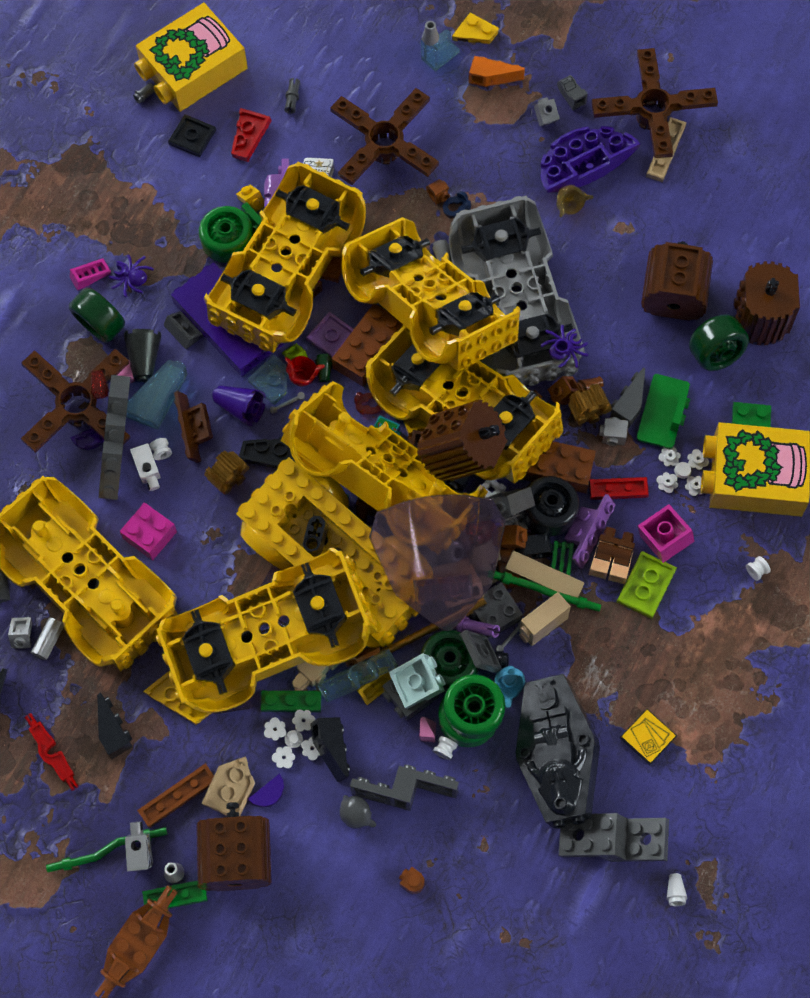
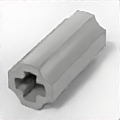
(47, 638)

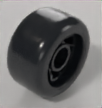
(554, 507)

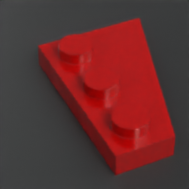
(249, 133)

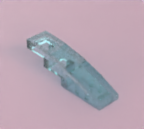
(357, 675)

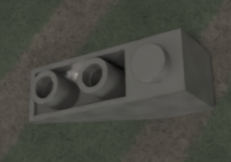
(630, 402)

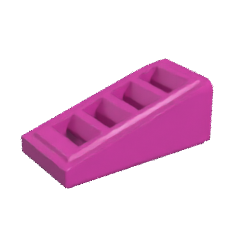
(85, 281)

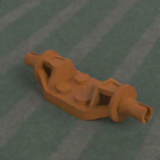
(136, 943)

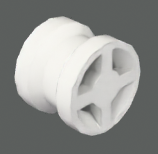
(160, 449)
(758, 568)
(445, 748)

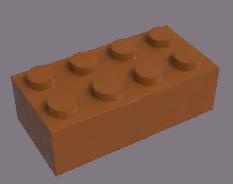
(364, 343)
(565, 462)

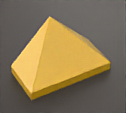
(374, 689)

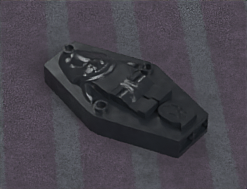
(557, 751)

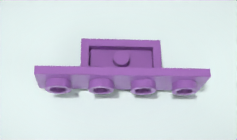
(588, 528)

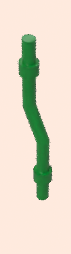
(580, 602)
(68, 863)

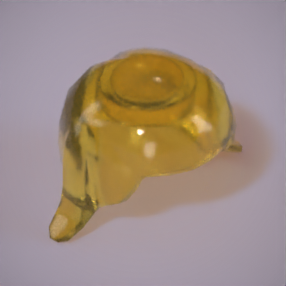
(573, 195)

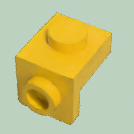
(251, 196)

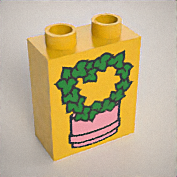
(190, 57)
(758, 469)

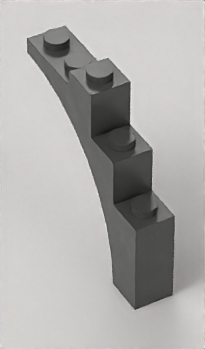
(114, 437)

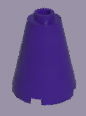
(241, 403)

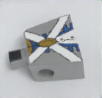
(137, 857)

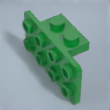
(664, 411)

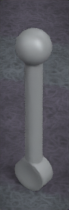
(301, 396)
(501, 647)

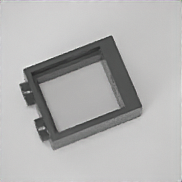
(513, 501)

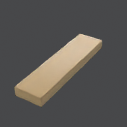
(660, 166)
(544, 574)

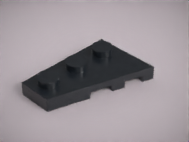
(265, 452)

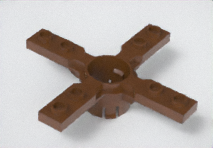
(650, 95)
(394, 126)
(63, 390)

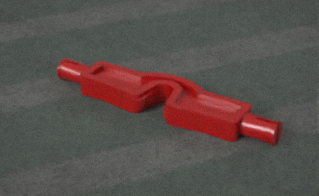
(56, 760)

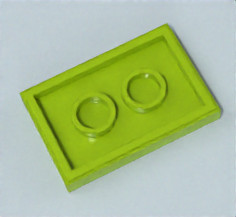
(646, 585)

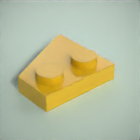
(476, 30)

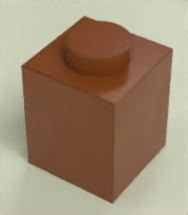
(514, 537)

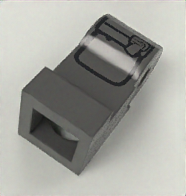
(572, 92)

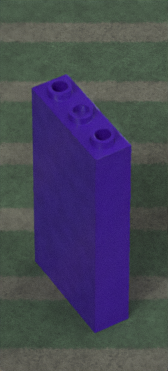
(190, 301)

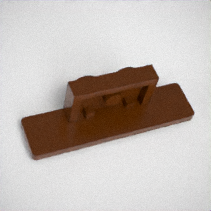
(194, 425)

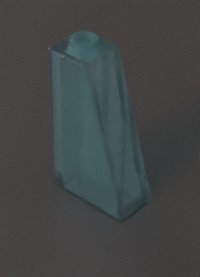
(156, 396)

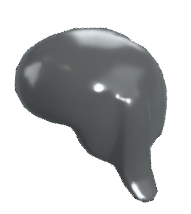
(356, 812)

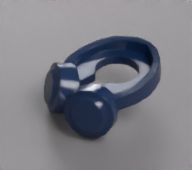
(461, 197)

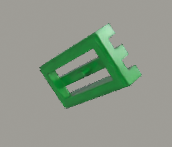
(563, 545)

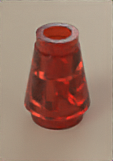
(99, 386)

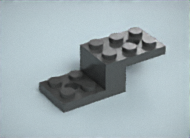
(404, 787)
(616, 838)

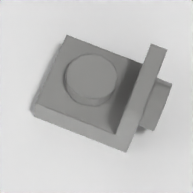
(20, 632)

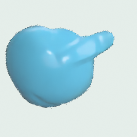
(510, 682)

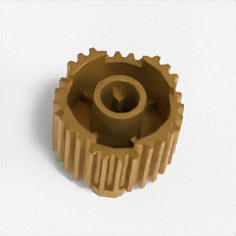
(589, 404)
(227, 471)

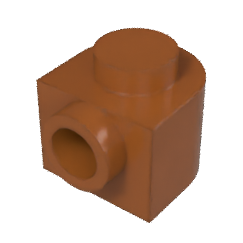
(438, 191)
(412, 881)

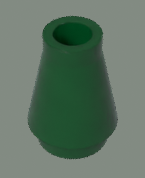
(324, 374)

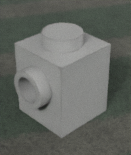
(546, 117)
(614, 431)

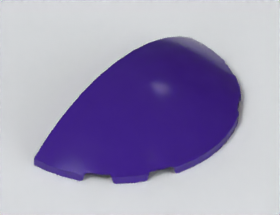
(585, 156)

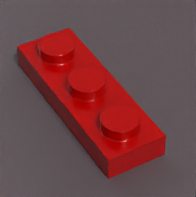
(619, 488)

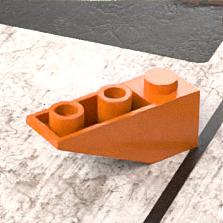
(491, 72)

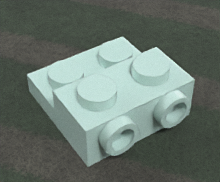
(417, 680)

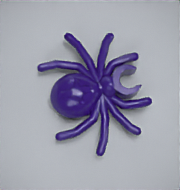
(133, 276)
(565, 346)

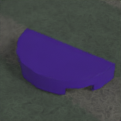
(87, 440)
(269, 793)

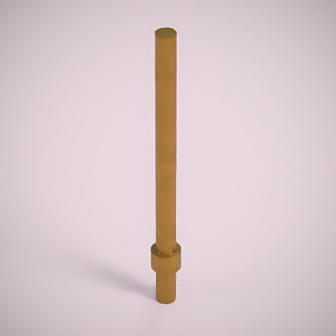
(424, 631)

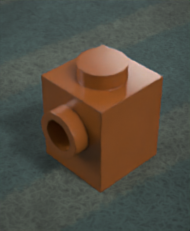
(563, 389)

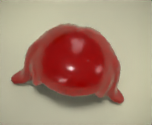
(302, 370)

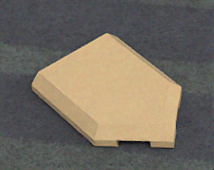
(230, 784)

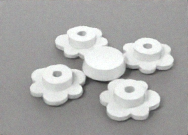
(681, 470)
(292, 739)

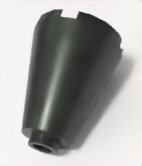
(142, 352)

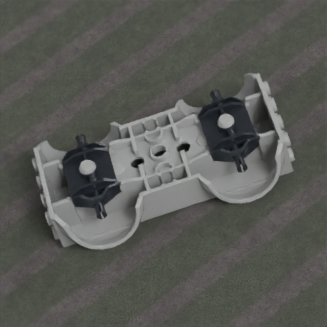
(506, 238)

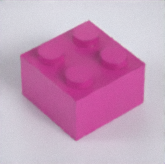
(148, 531)
(666, 533)

